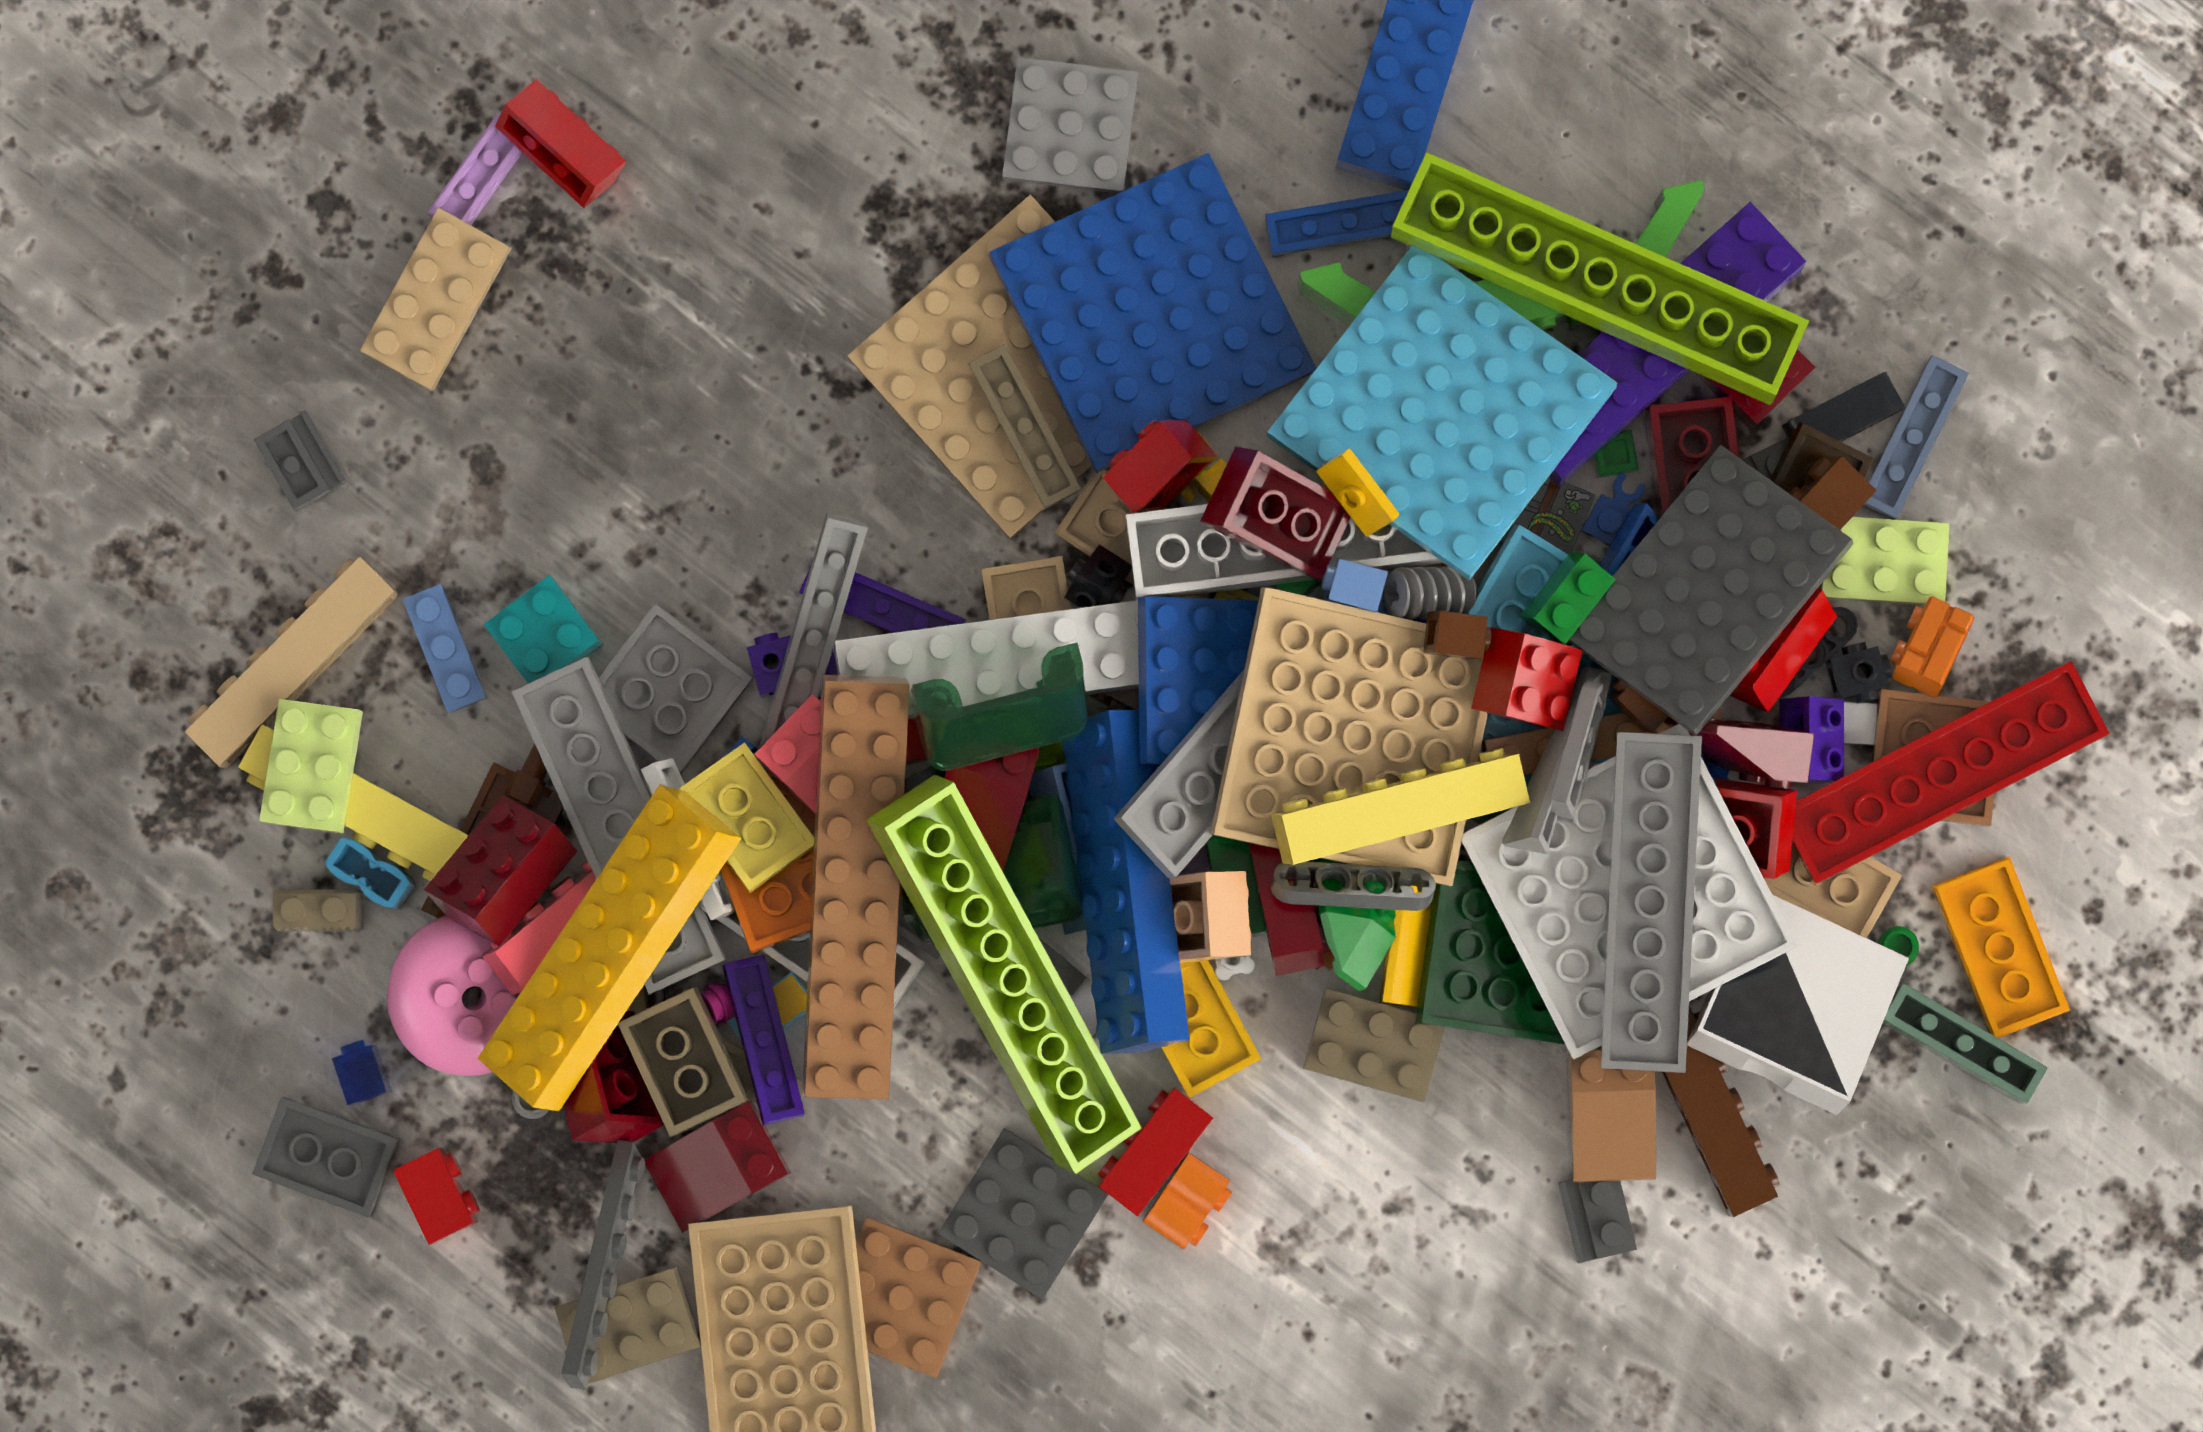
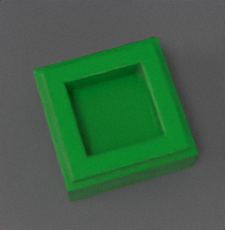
(1617, 456)

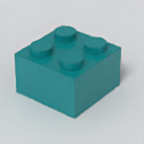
(542, 631)

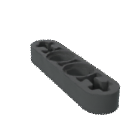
(1353, 891)

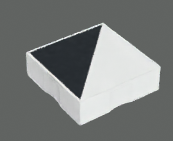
(1806, 1013)

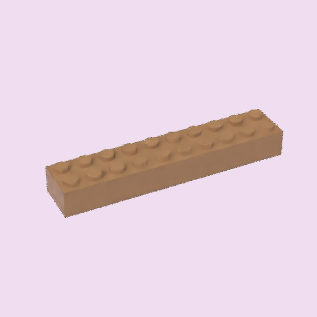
(854, 889)

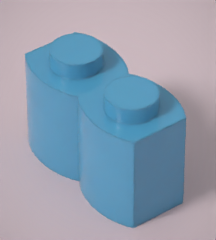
(362, 867)

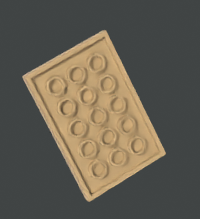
(782, 1323)

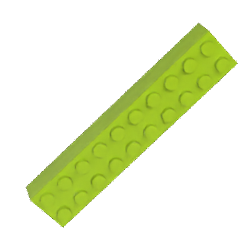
(1599, 278)
(1004, 973)

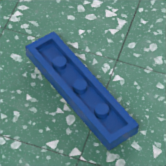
(1333, 223)

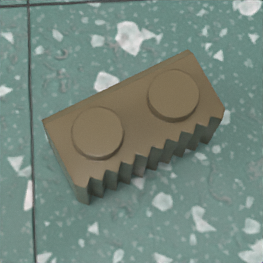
(318, 910)

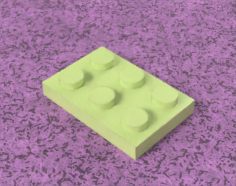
(1891, 562)
(311, 766)

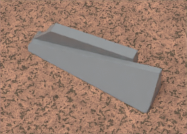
(1562, 767)

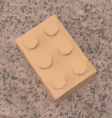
(1211, 915)

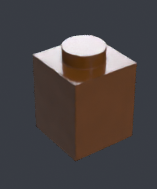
(1456, 635)

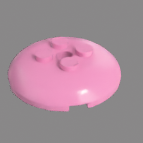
(428, 994)

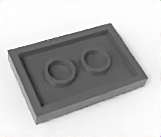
(325, 1156)

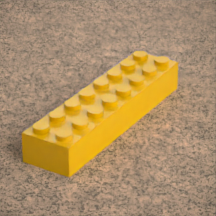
(609, 948)

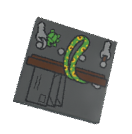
(1556, 514)

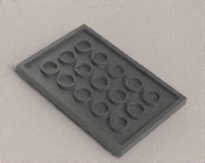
(1709, 589)

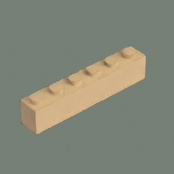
(292, 662)

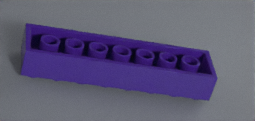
(1742, 254)

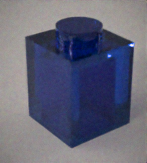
(361, 1073)

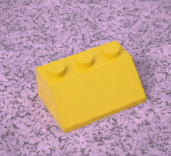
(1405, 958)

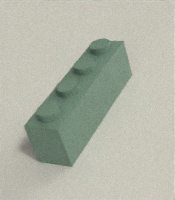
(1964, 1044)

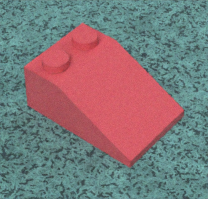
(793, 752)

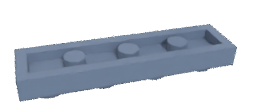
(1914, 435)

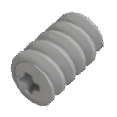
(1422, 590)

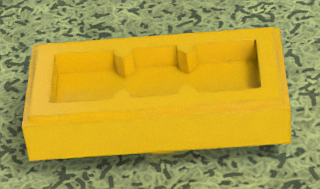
(1357, 492)

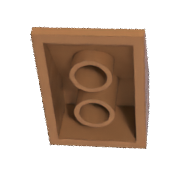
(1611, 1121)

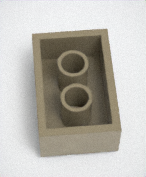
(1373, 1045)
(683, 1061)
(645, 1324)

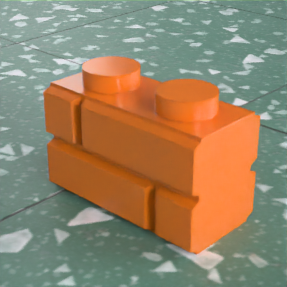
(1932, 647)

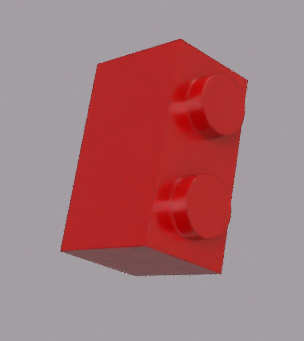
(437, 1195)

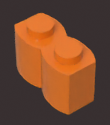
(1187, 1201)

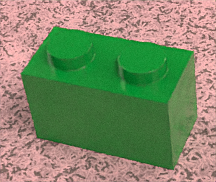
(1567, 597)

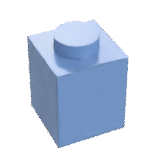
(1354, 584)

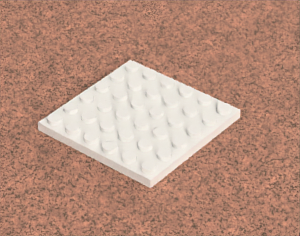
(1560, 903)

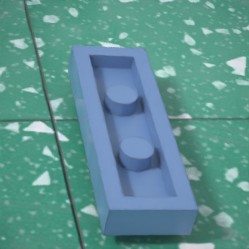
(444, 648)

